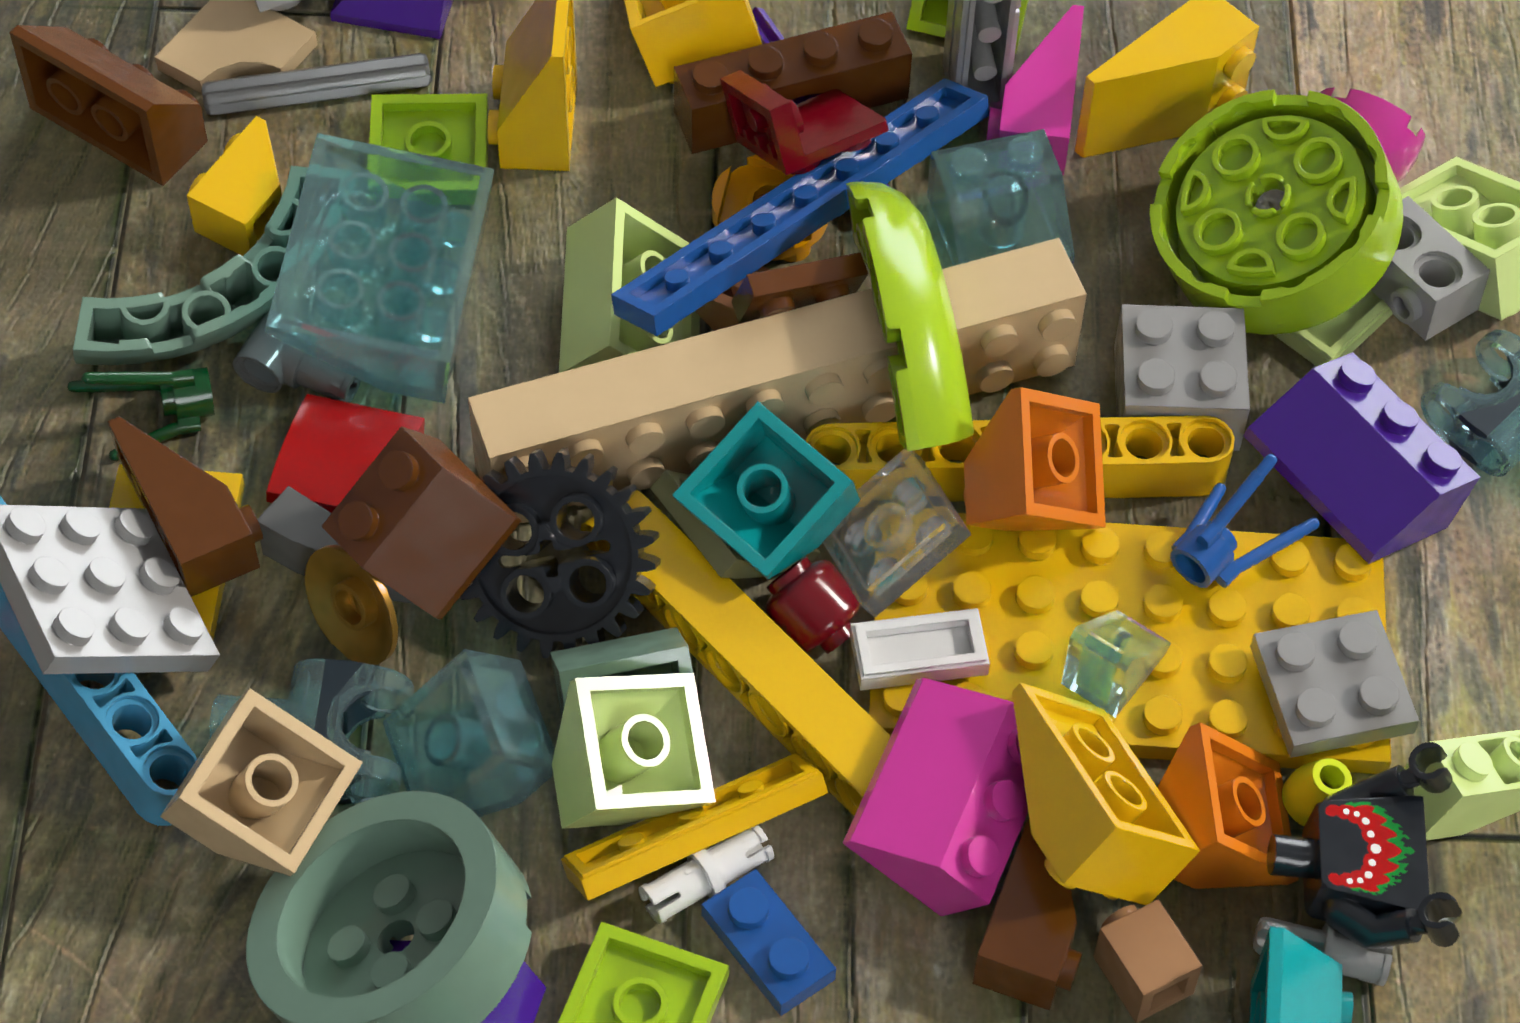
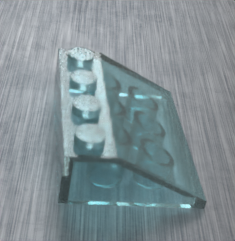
(382, 264)

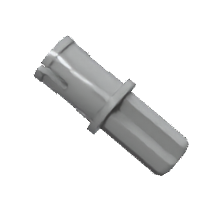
(1357, 962)

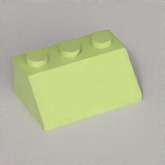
(600, 258)

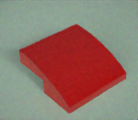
(332, 448)

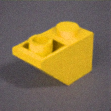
(238, 191)

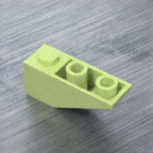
(1482, 785)

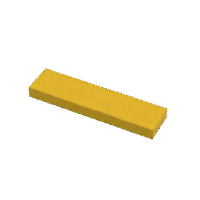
(674, 836)

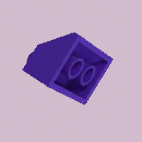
(1363, 458)

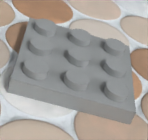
(99, 592)

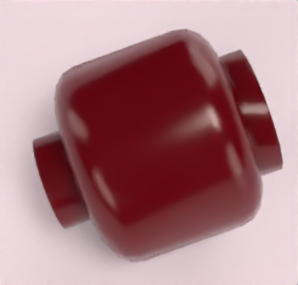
(812, 605)

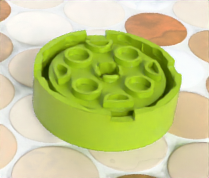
(1286, 264)

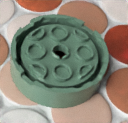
(384, 873)

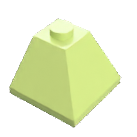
(630, 750)

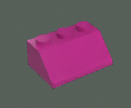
(945, 798)

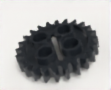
(567, 607)

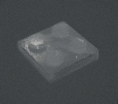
(895, 532)

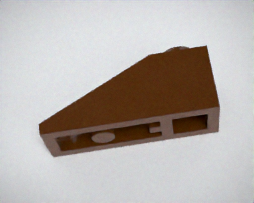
(191, 510)
(1029, 933)

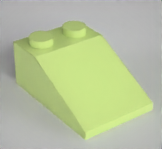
(1484, 216)

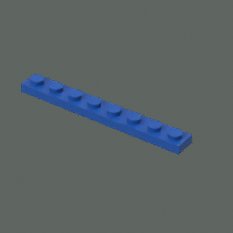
(794, 210)

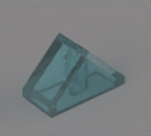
(1111, 660)

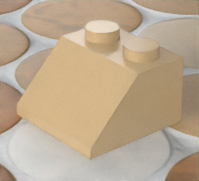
(262, 787)

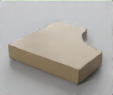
(234, 41)

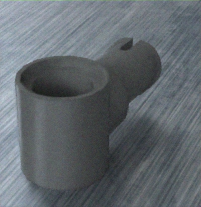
(272, 363)

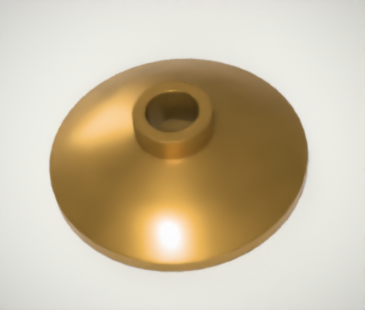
(351, 606)

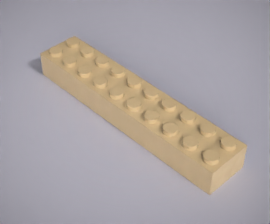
(806, 365)

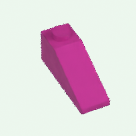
(1044, 89)

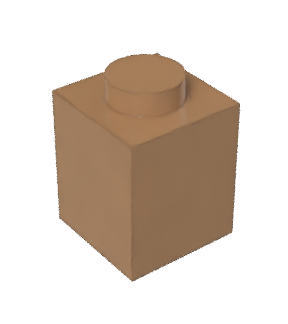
(1146, 959)

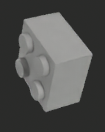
(1182, 364)

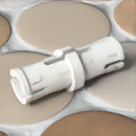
(705, 873)

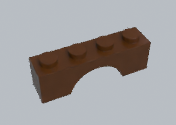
(858, 57)

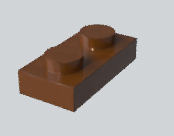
(798, 286)

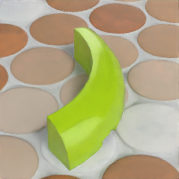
(914, 313)

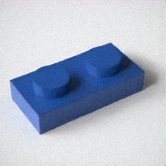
(768, 942)

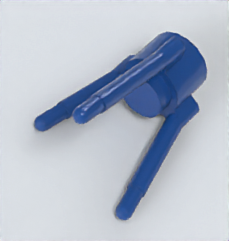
(1207, 547)

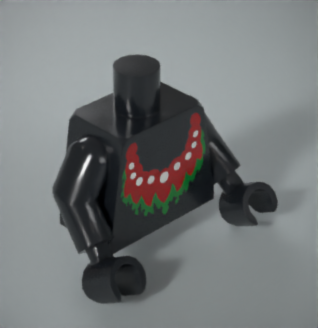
(1369, 858)

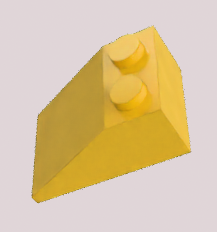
(689, 31)
(1167, 78)
(537, 90)
(1094, 801)

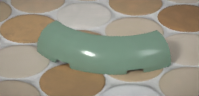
(175, 325)

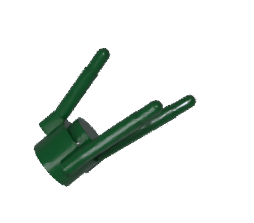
(182, 394)

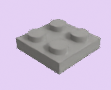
(1334, 683)

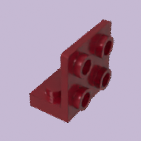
(801, 134)

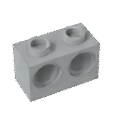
(1430, 276)

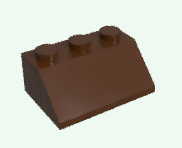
(108, 100)

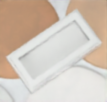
(919, 647)

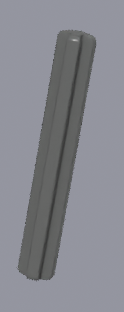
(316, 84)

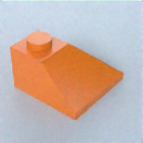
(1037, 466)
(1228, 806)

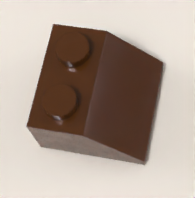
(421, 521)

